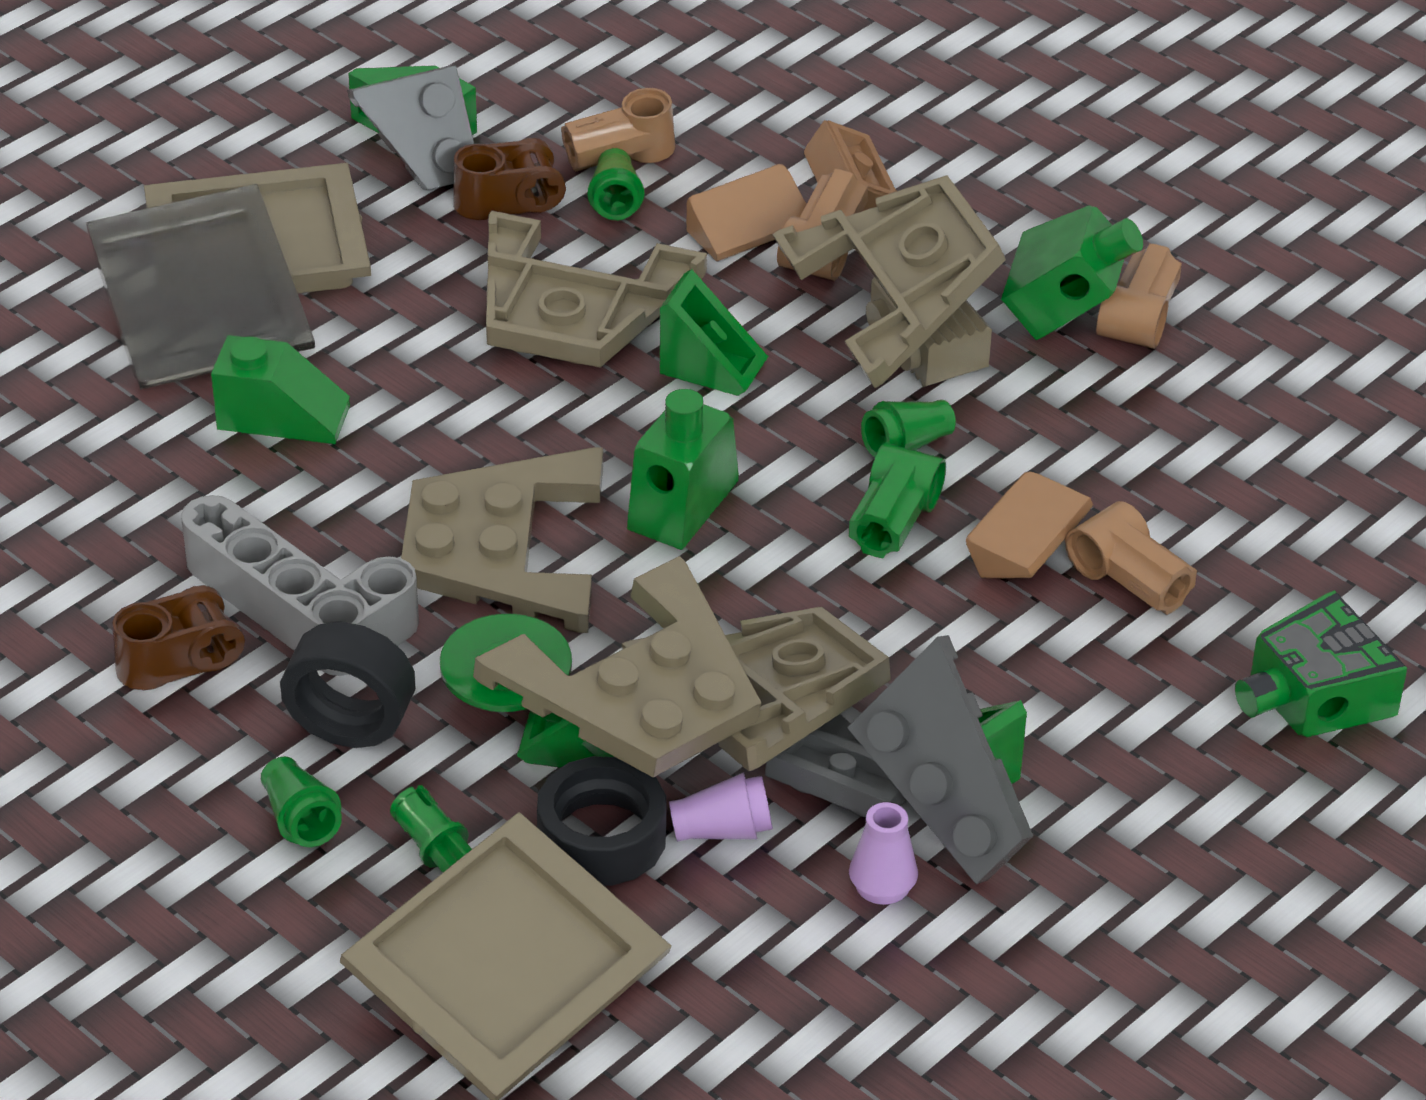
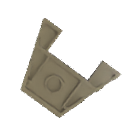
(922, 251)
(571, 309)
(475, 527)
(804, 673)
(650, 699)

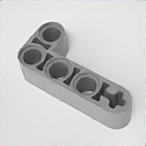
(285, 586)

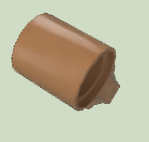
(639, 127)
(833, 193)
(1141, 299)
(1121, 546)

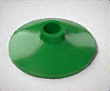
(485, 634)

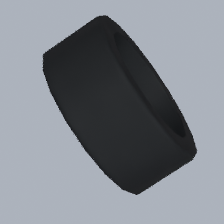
(358, 653)
(605, 782)

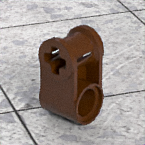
(502, 177)
(170, 636)

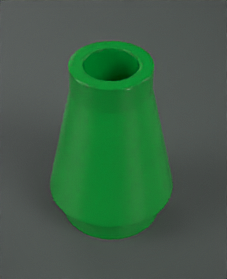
(615, 186)
(906, 424)
(302, 805)

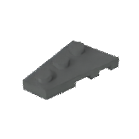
(938, 757)

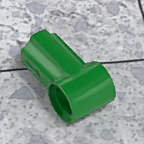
(898, 490)

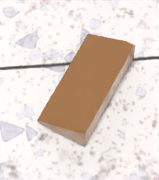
(850, 151)
(743, 211)
(1025, 527)

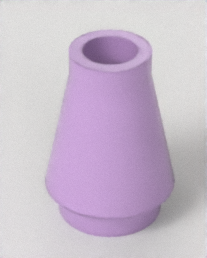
(723, 811)
(884, 857)

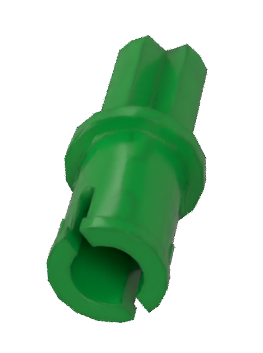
(434, 832)

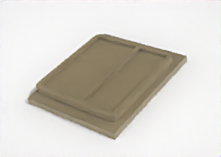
(310, 213)
(505, 956)

